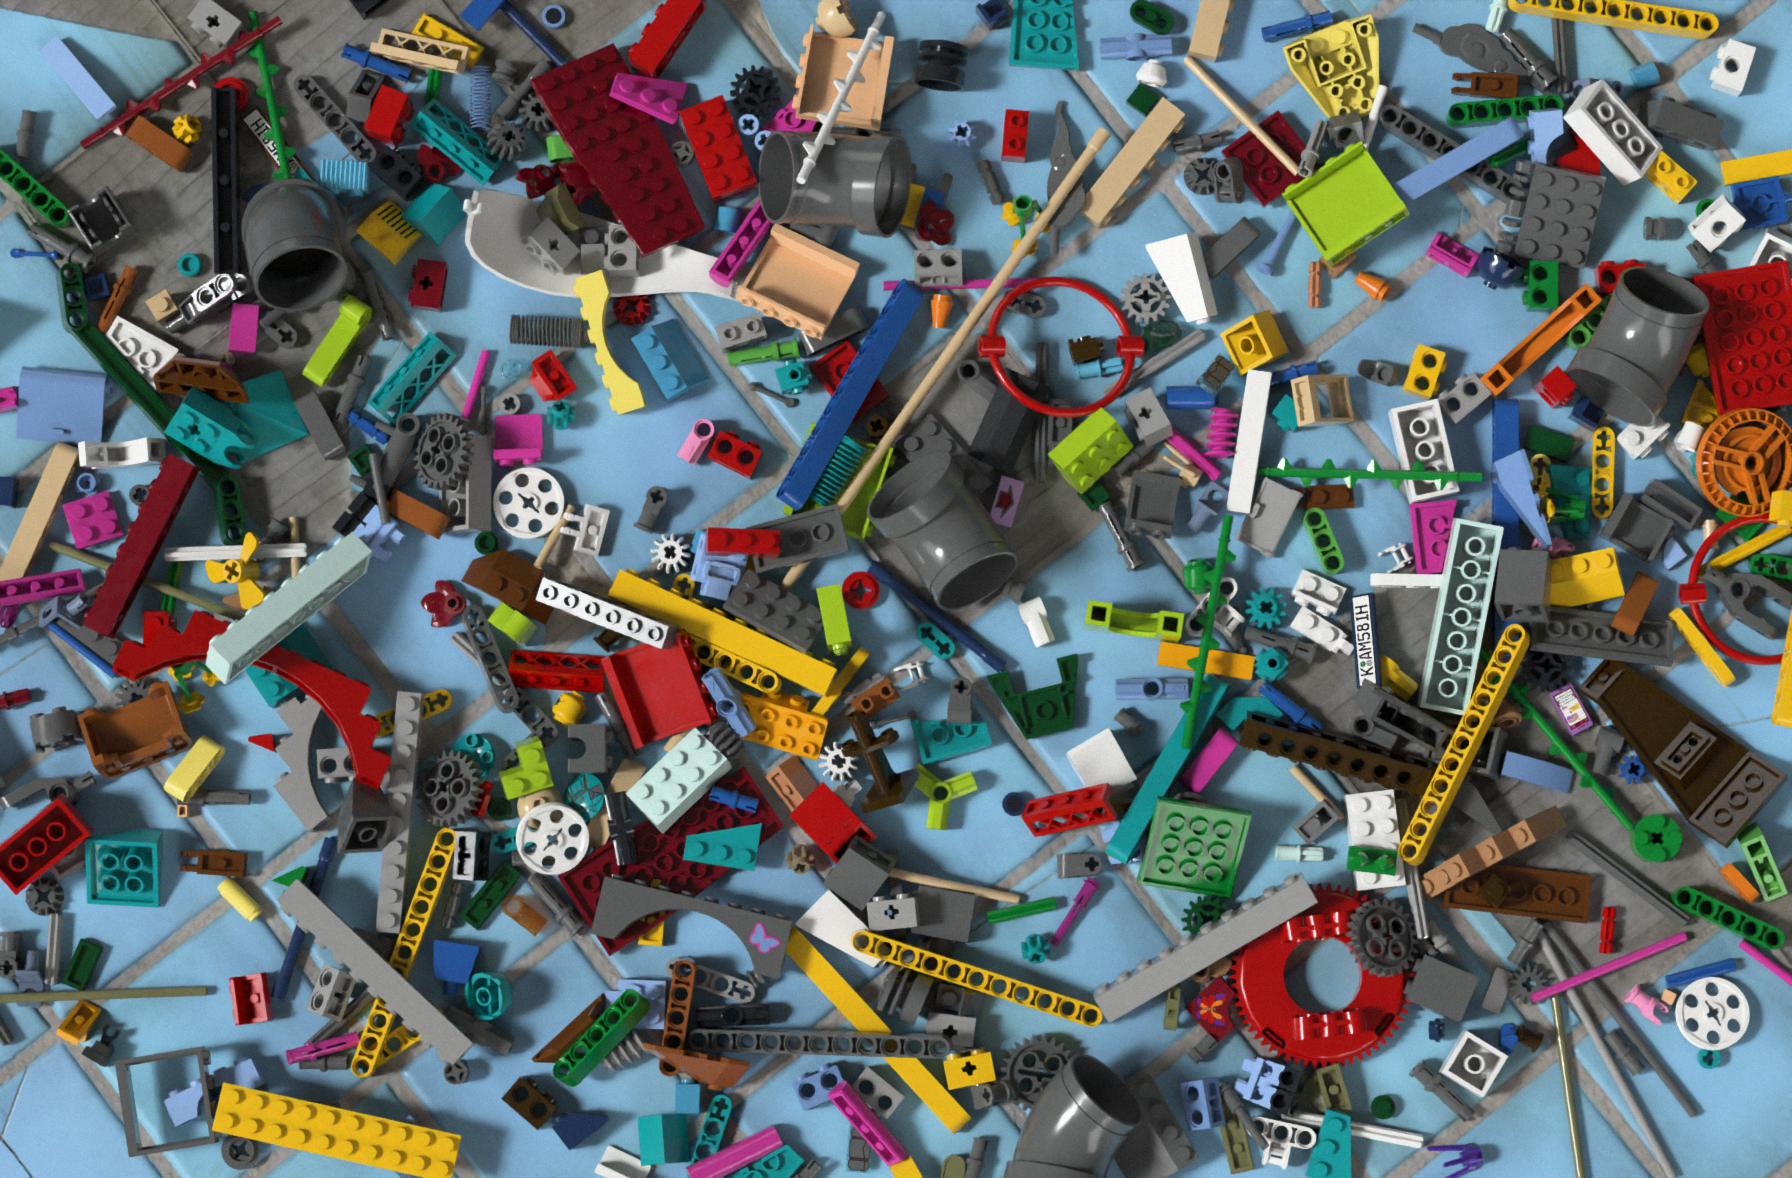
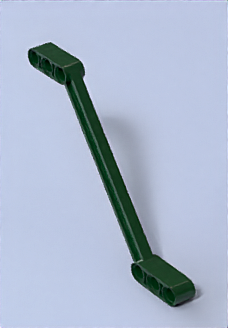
(146, 400)

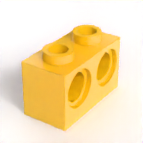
(1670, 177)
(1419, 370)

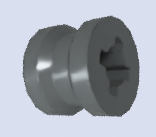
(504, 72)
(683, 149)
(1654, 228)
(1013, 590)
(452, 1073)

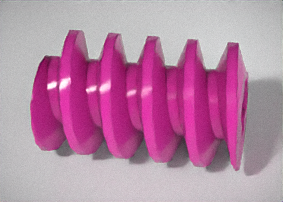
(1221, 433)

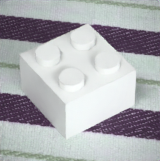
(1473, 1064)

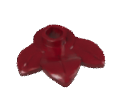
(435, 158)
(537, 180)
(937, 223)
(440, 604)

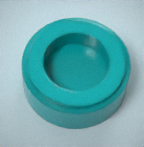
(189, 265)

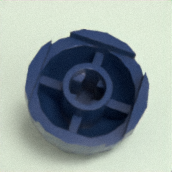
(1498, 269)

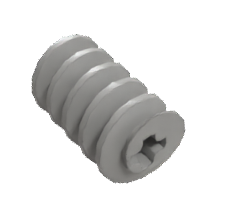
(625, 1050)

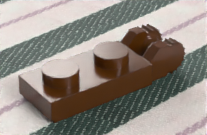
(1487, 85)
(1326, 497)
(217, 863)

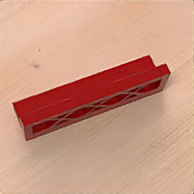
(556, 675)
(1065, 805)

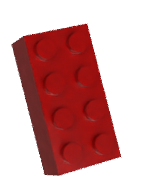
(664, 36)
(718, 149)
(41, 843)

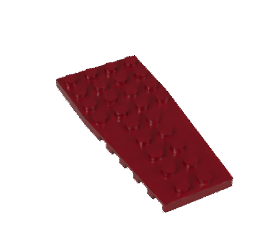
(619, 150)
(662, 855)

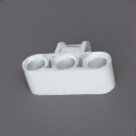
(1223, 613)
(1281, 1147)

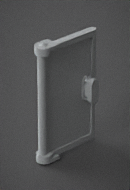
(1271, 519)

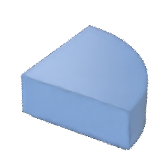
(1672, 553)

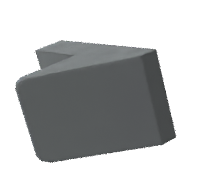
(591, 249)
(1316, 821)
(959, 998)

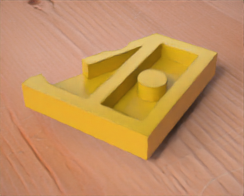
(1701, 407)

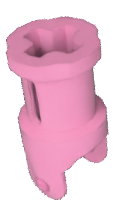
(1555, 549)
(1645, 1003)

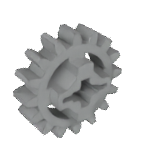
(1134, 298)

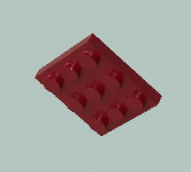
(1262, 170)

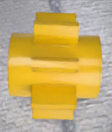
(186, 129)

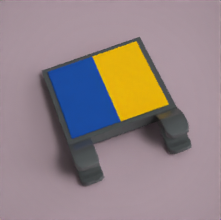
(922, 193)

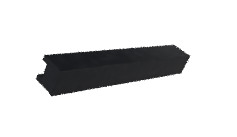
(226, 180)

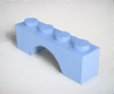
(1544, 128)
(187, 1104)

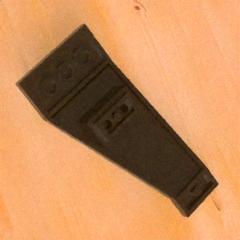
(1718, 781)

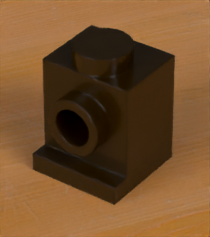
(1085, 349)

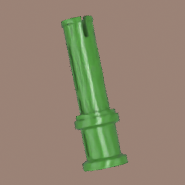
(774, 351)

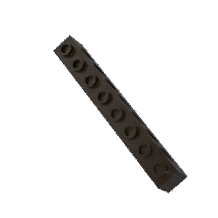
(1327, 743)

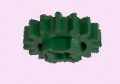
(1195, 908)

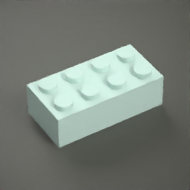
(678, 780)

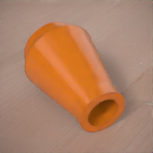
(1373, 286)
(941, 309)

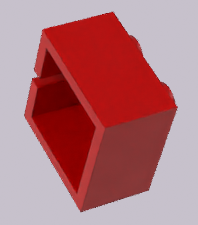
(389, 116)

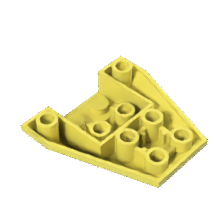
(1338, 66)

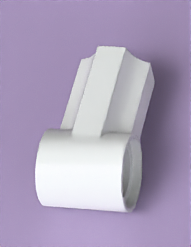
(1689, 437)
(1034, 616)

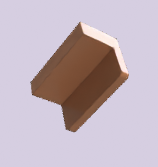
(792, 782)

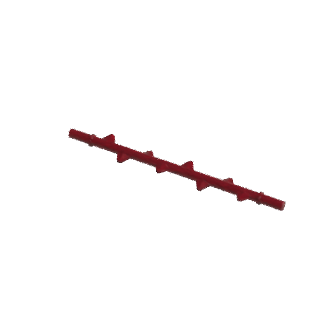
(171, 86)

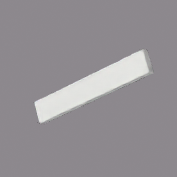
(1249, 441)

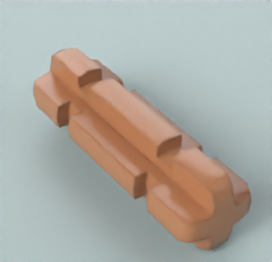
(1315, 285)

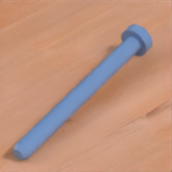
(1266, 267)

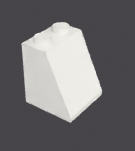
(1101, 762)

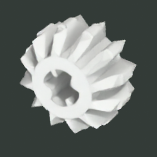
(679, 551)
(833, 768)

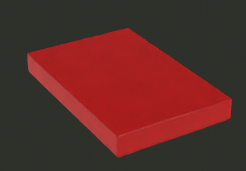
(832, 368)

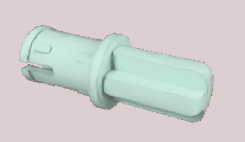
(1498, 9)
(1299, 853)

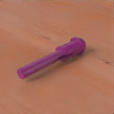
(1082, 899)

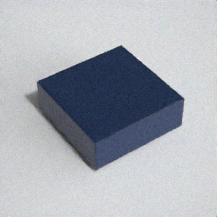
(97, 287)

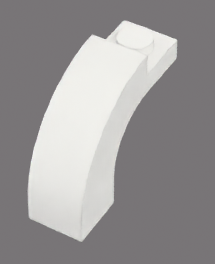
(122, 454)

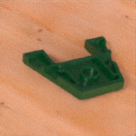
(1042, 709)

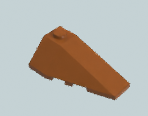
(703, 1067)

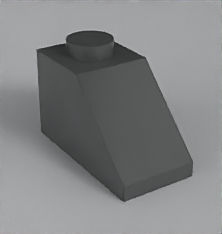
(363, 95)

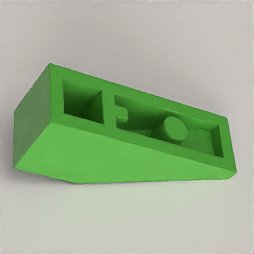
(1761, 863)

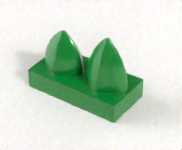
(1371, 860)

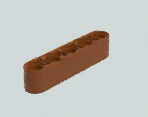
(678, 1004)

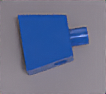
(454, 964)

